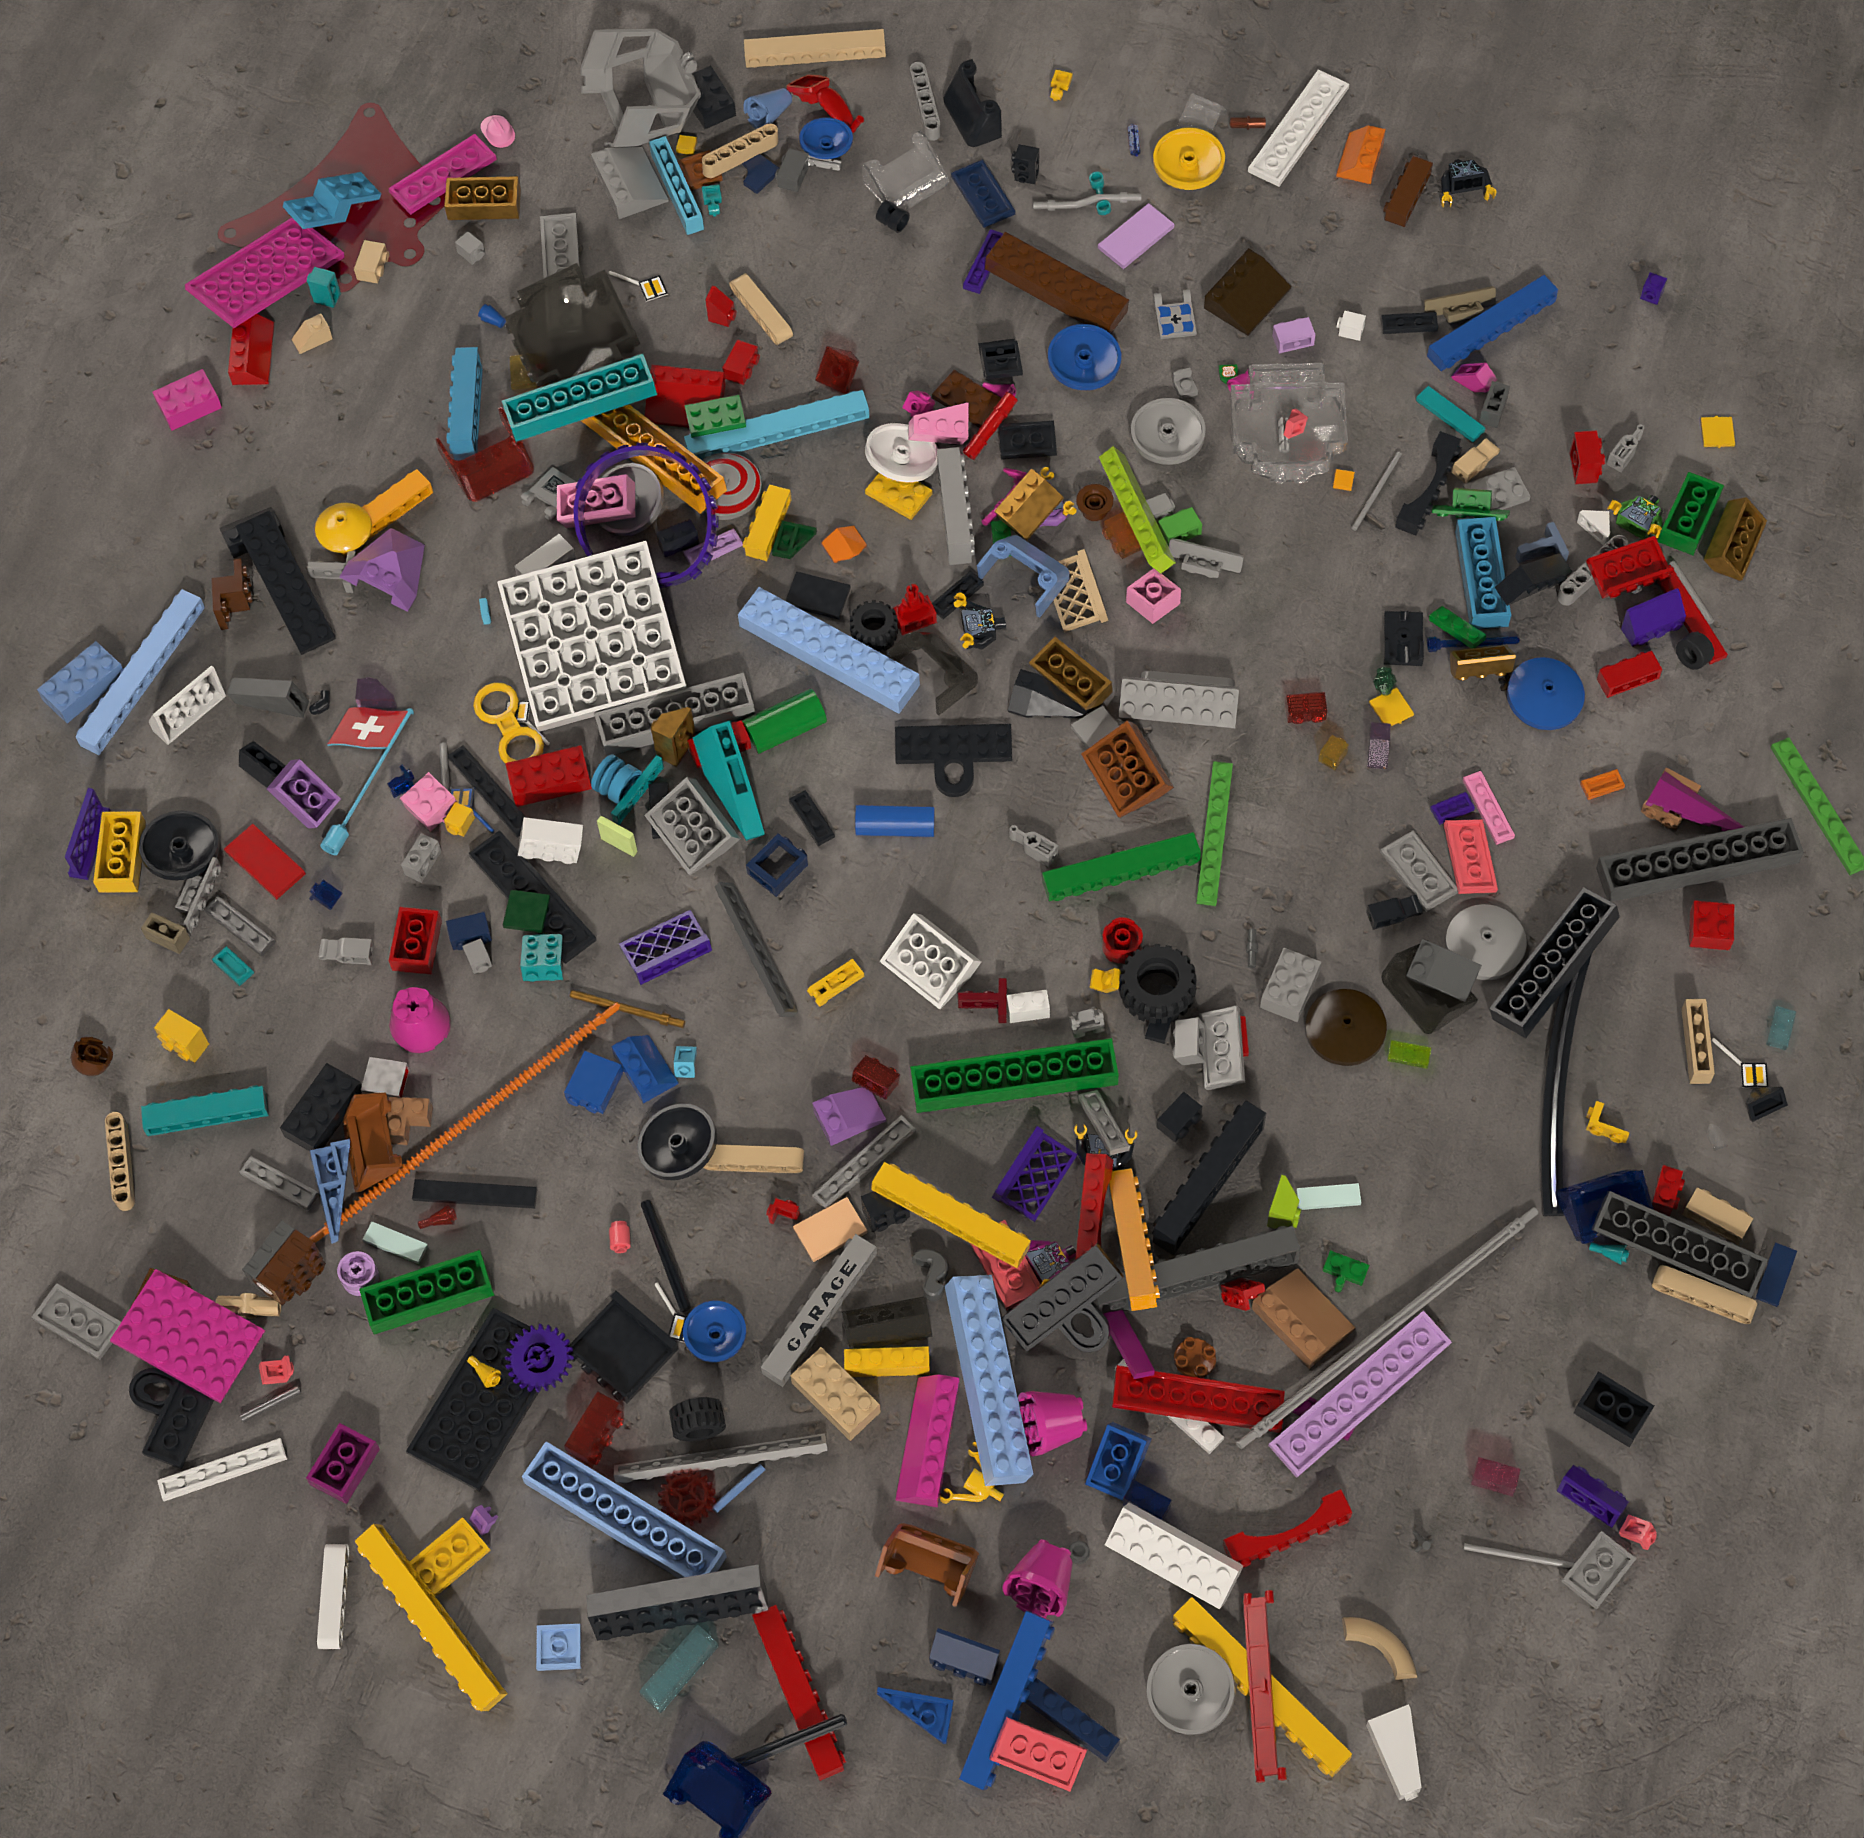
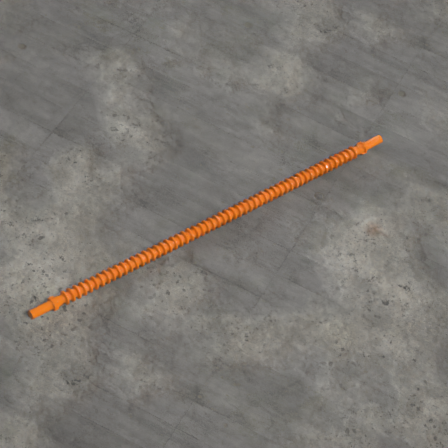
(434, 1146)

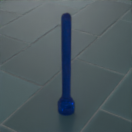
(1435, 643)

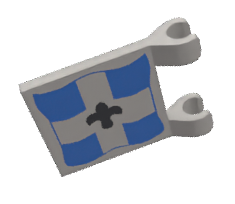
(1175, 319)

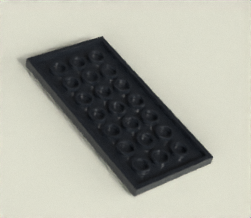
(473, 1422)

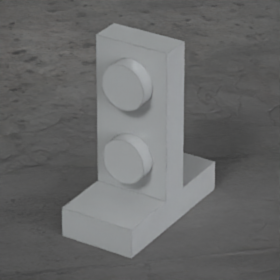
(331, 570)

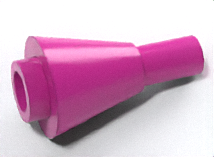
(1238, 380)
(1000, 389)

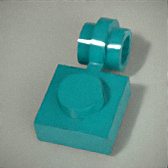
(711, 196)

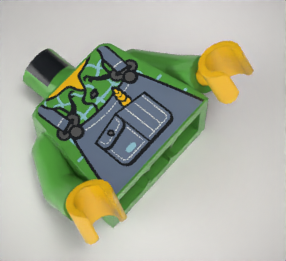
(1638, 516)

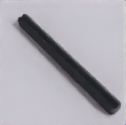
(665, 1256)
(791, 1740)

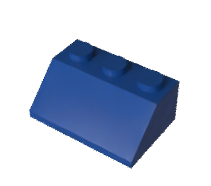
(644, 1066)

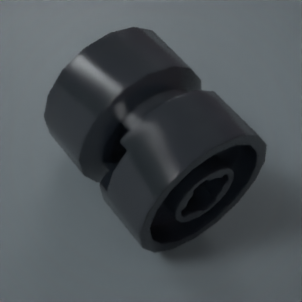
(891, 215)

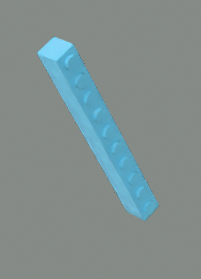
(783, 425)

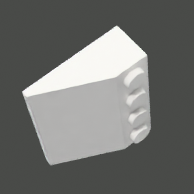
(187, 706)
(930, 960)

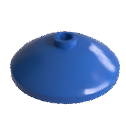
(826, 138)
(708, 1320)

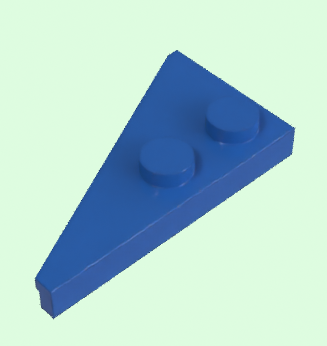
(928, 1712)

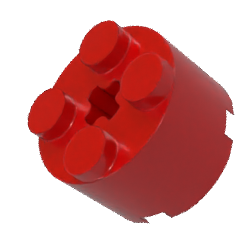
(1118, 930)

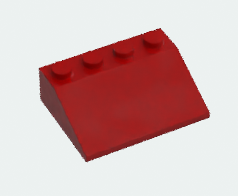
(679, 388)

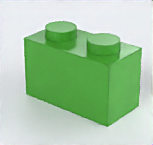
(1181, 525)

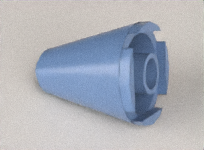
(767, 106)

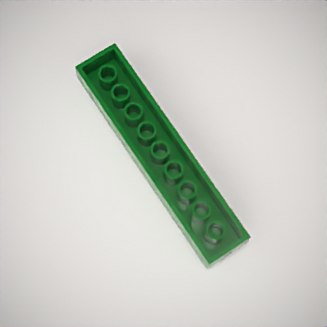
(1014, 1075)

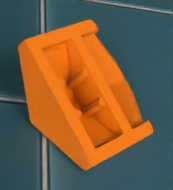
(844, 543)

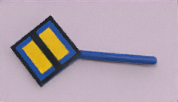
(465, 796)

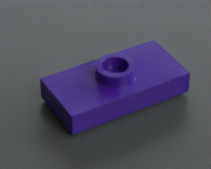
(1452, 808)

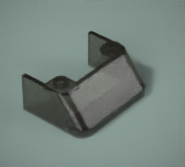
(958, 675)

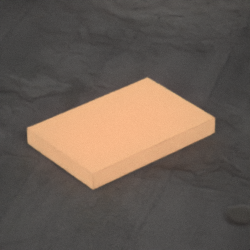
(829, 1229)

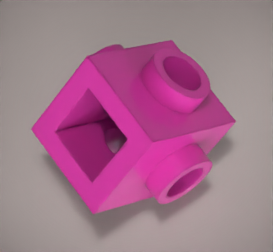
(918, 403)

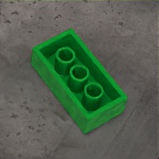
(1690, 513)

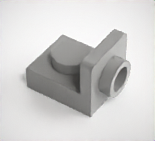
(1184, 383)

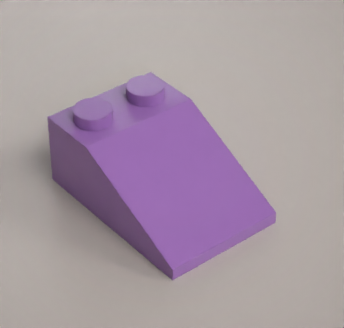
(847, 1114)

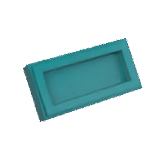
(233, 966)

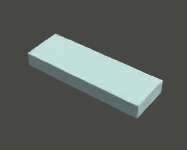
(1329, 1196)
(395, 1242)

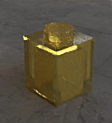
(1333, 752)

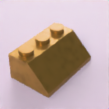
(1029, 504)
(1482, 662)
(671, 734)

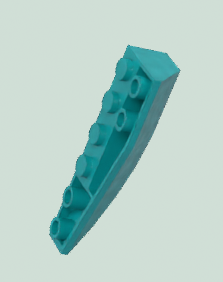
(728, 777)

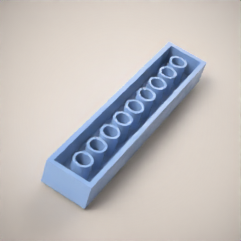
(829, 650)
(988, 1380)
(621, 1514)

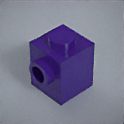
(1653, 288)

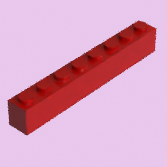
(796, 1689)

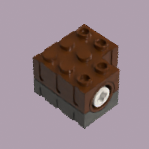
(284, 1264)

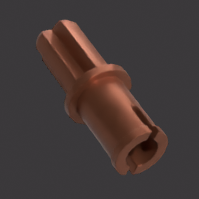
(1248, 122)

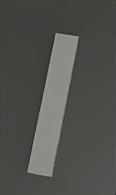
(863, 1162)

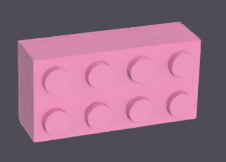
(607, 501)

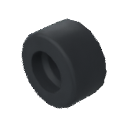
(1694, 650)

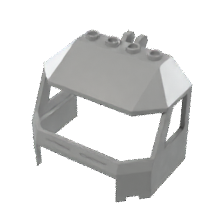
(665, 75)

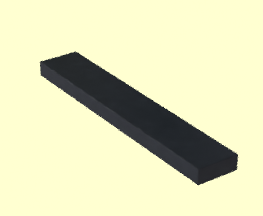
(488, 789)
(474, 1193)

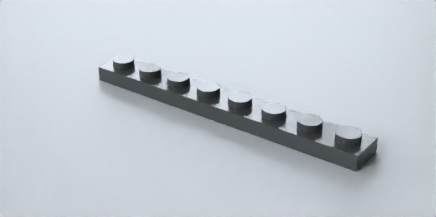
(756, 949)

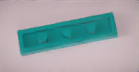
(1450, 414)
(637, 790)

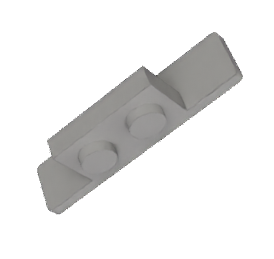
(1205, 559)
(195, 893)

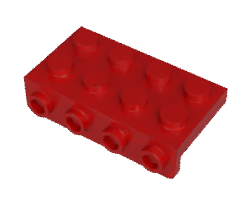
(1629, 567)

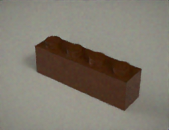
(1408, 191)

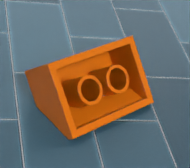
(1361, 154)

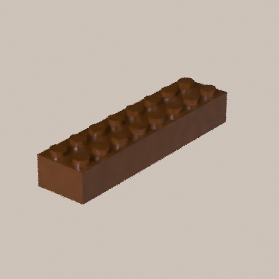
(1056, 283)

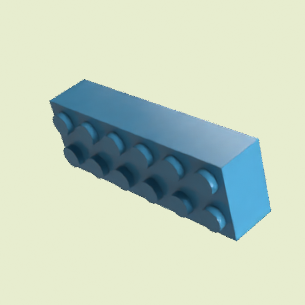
(465, 403)
(1481, 571)

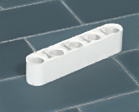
(333, 1596)

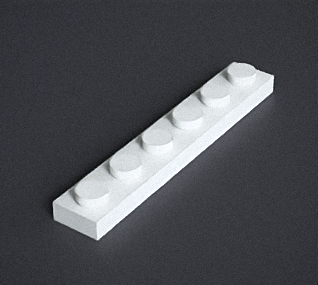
(1199, 1431)

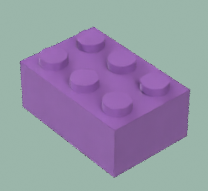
(303, 793)

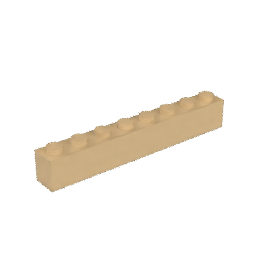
(814, 48)

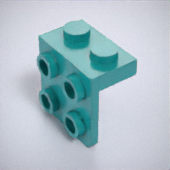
(541, 957)

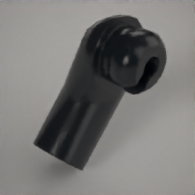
(322, 704)

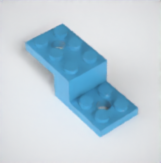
(331, 200)

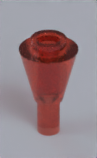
(442, 1217)

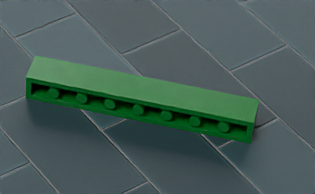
(1121, 867)

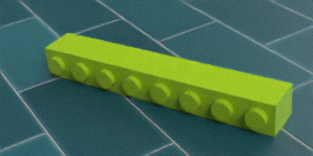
(1137, 510)

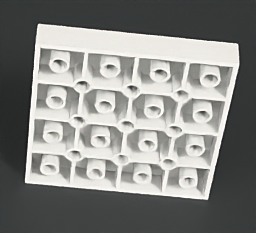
(591, 635)

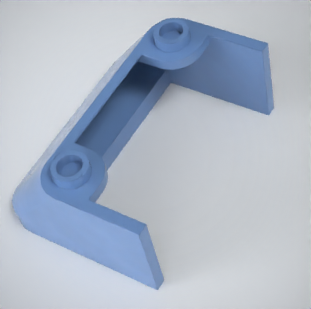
(1052, 573)

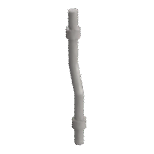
(1051, 205)

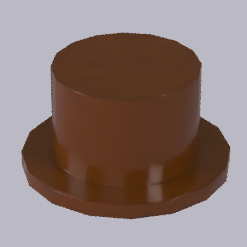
(1094, 501)

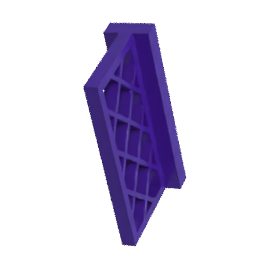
(84, 839)
(671, 957)
(1018, 1167)

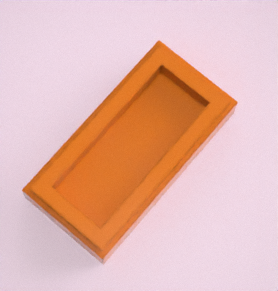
(1602, 784)

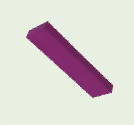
(1129, 1345)

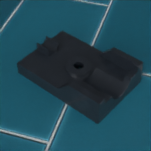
(1400, 650)

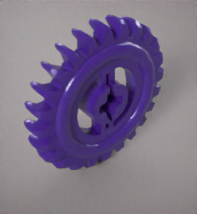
(558, 1349)

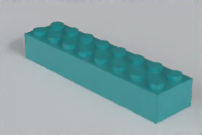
(579, 397)

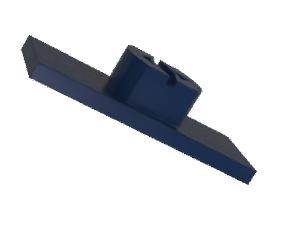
(1776, 1274)

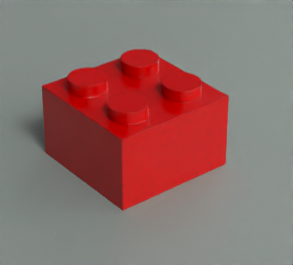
(1586, 457)
(1711, 925)

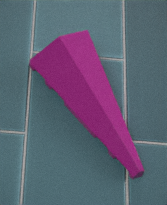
(1679, 798)

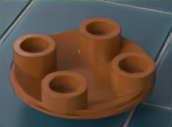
(1195, 1357)

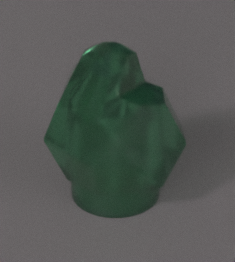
(1384, 680)

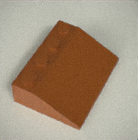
(1127, 769)

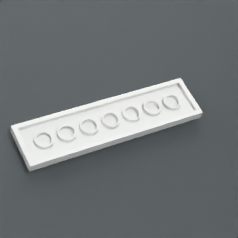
(1298, 128)

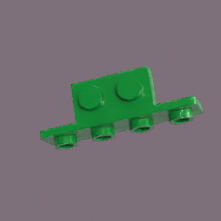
(1471, 503)

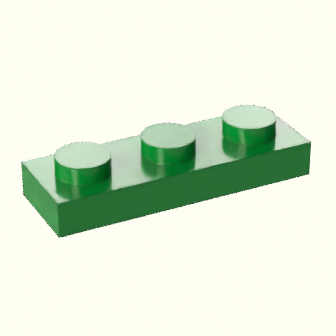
(1457, 627)

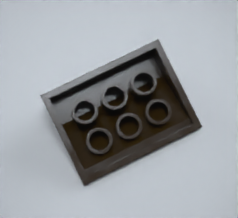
(1246, 292)

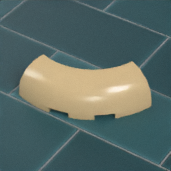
(1385, 1641)

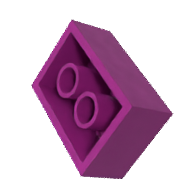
(343, 1463)

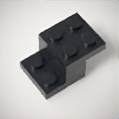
(1000, 359)

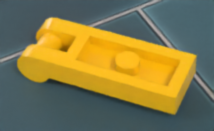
(836, 982)

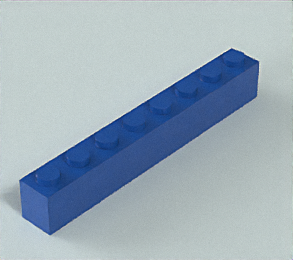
(1492, 323)
(1007, 1697)

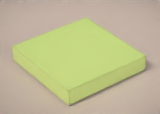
(617, 836)

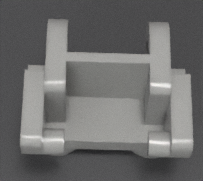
(1086, 1021)

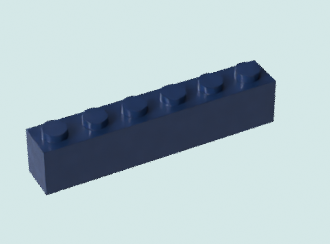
(1071, 1720)

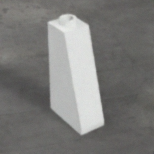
(1396, 1746)

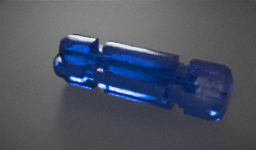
(1134, 142)

